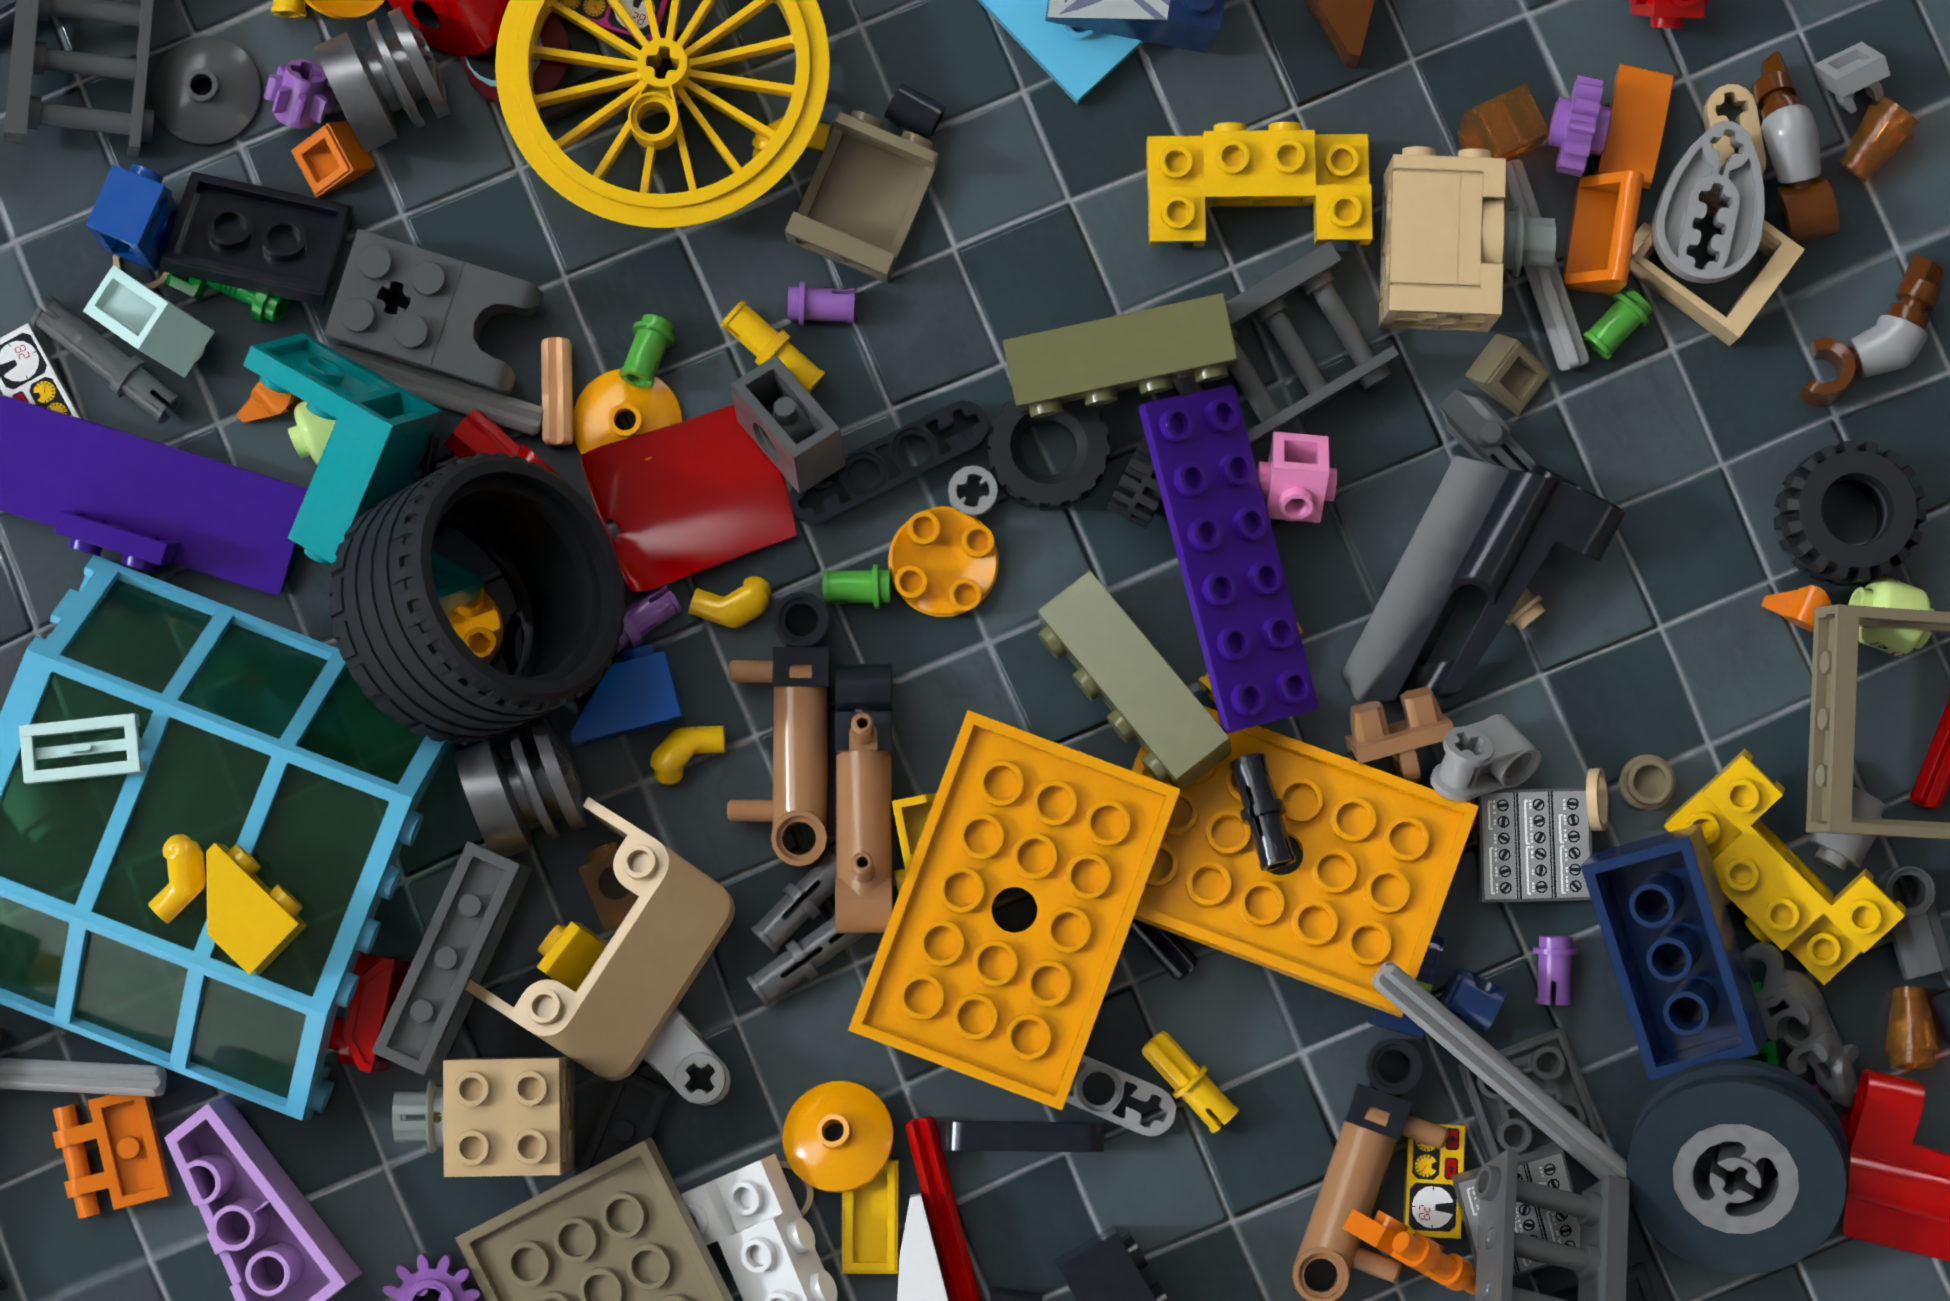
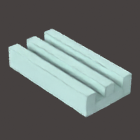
(131, 744)

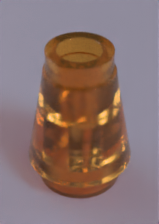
(1878, 138)
(1911, 1031)

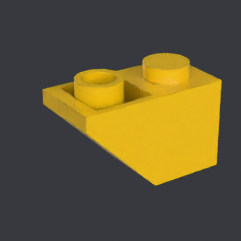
(244, 912)
(570, 953)

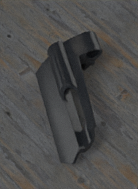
(1479, 530)

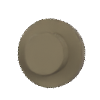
(1647, 782)

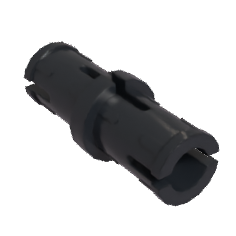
(1262, 811)

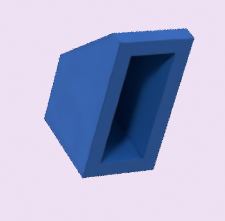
(630, 698)

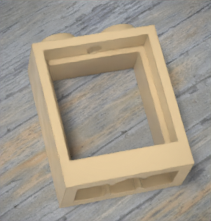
(1781, 255)

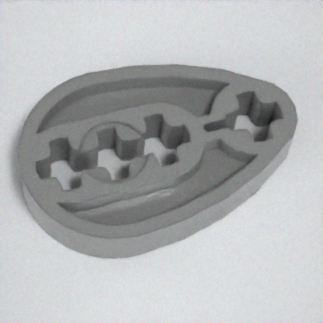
(1679, 207)

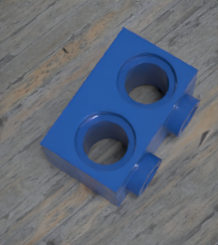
(133, 215)

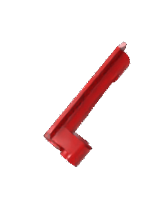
(1894, 1185)

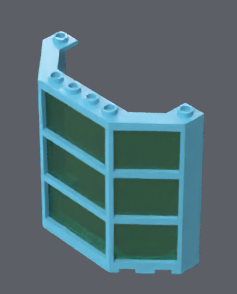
(241, 744)

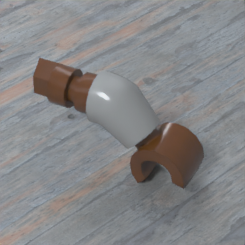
(1795, 155)
(1888, 344)

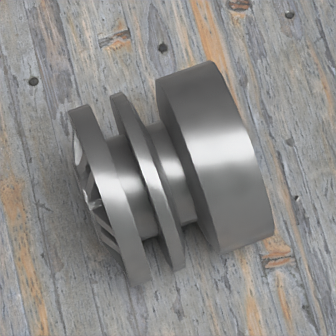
(383, 79)
(521, 788)

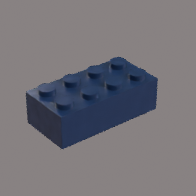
(1674, 951)

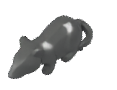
(1799, 1016)

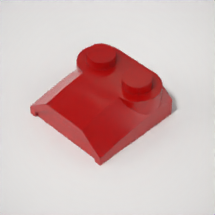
(366, 1014)

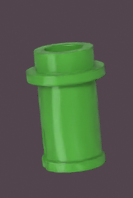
(1618, 323)
(651, 339)
(857, 587)

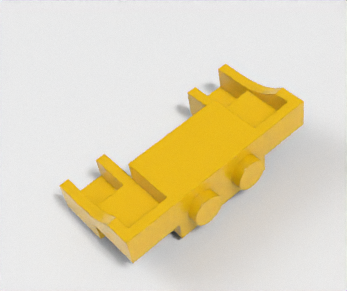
(1258, 170)
(1773, 885)

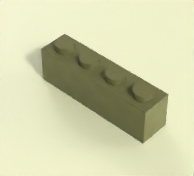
(1120, 354)
(1133, 682)

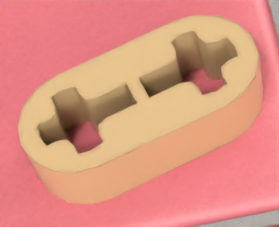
(1747, 119)

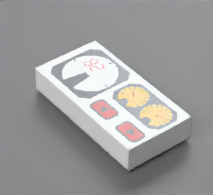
(29, 373)

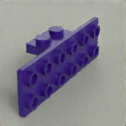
(145, 498)
(1228, 558)

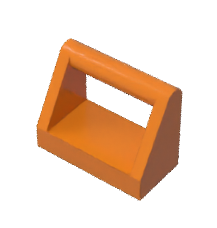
(1602, 232)

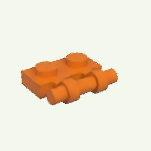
(128, 1152)
(1413, 1250)

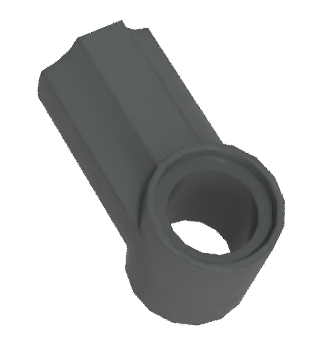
(1919, 935)

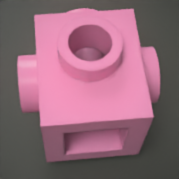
(1297, 477)

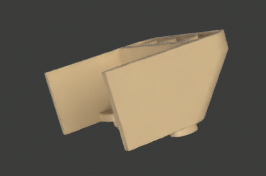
(641, 969)

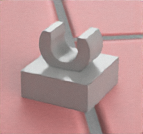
(1852, 71)

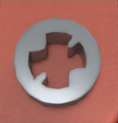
(960, 480)

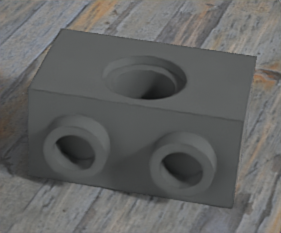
(788, 424)

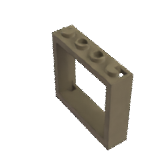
(1835, 714)

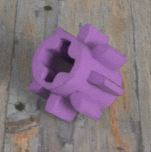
(300, 94)

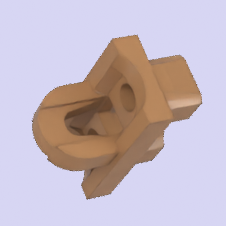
(1376, 739)

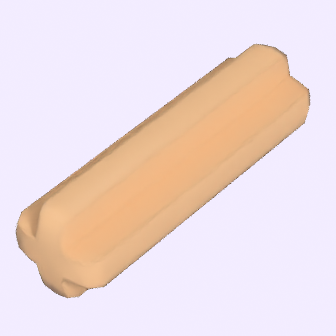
(557, 391)

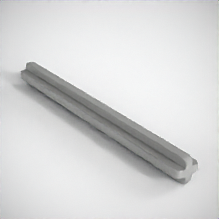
(1497, 1072)

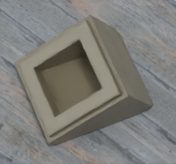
(1508, 373)

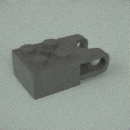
(444, 313)

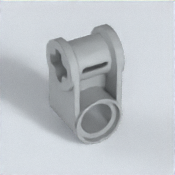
(1484, 759)
(679, 1052)

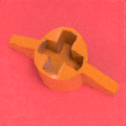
(266, 403)
(1797, 605)

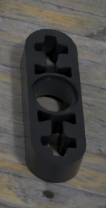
(1022, 1136)

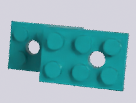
(370, 451)

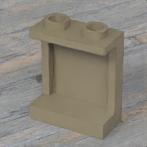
(864, 195)

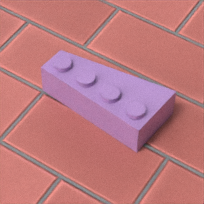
(255, 1213)

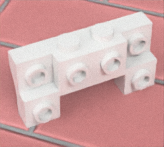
(761, 1234)

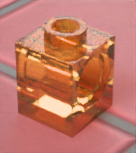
(1504, 124)
(609, 911)

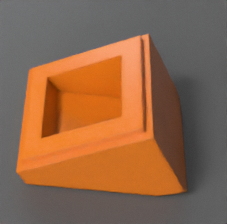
(332, 158)

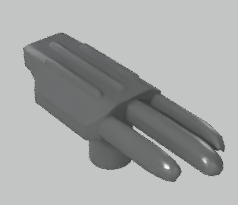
(1481, 430)

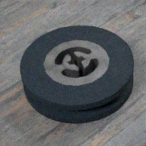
(1755, 1116)

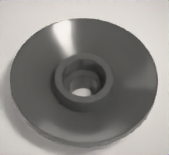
(222, 111)

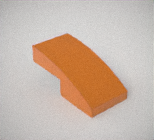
(1636, 122)

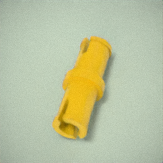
(767, 342)

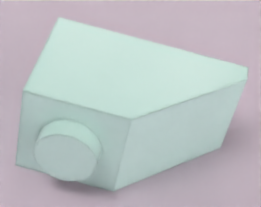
(149, 321)

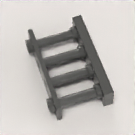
(33, 57)
(1267, 304)
(452, 952)
(1603, 1234)

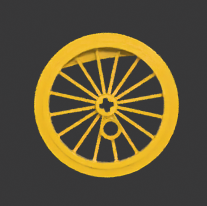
(520, 106)

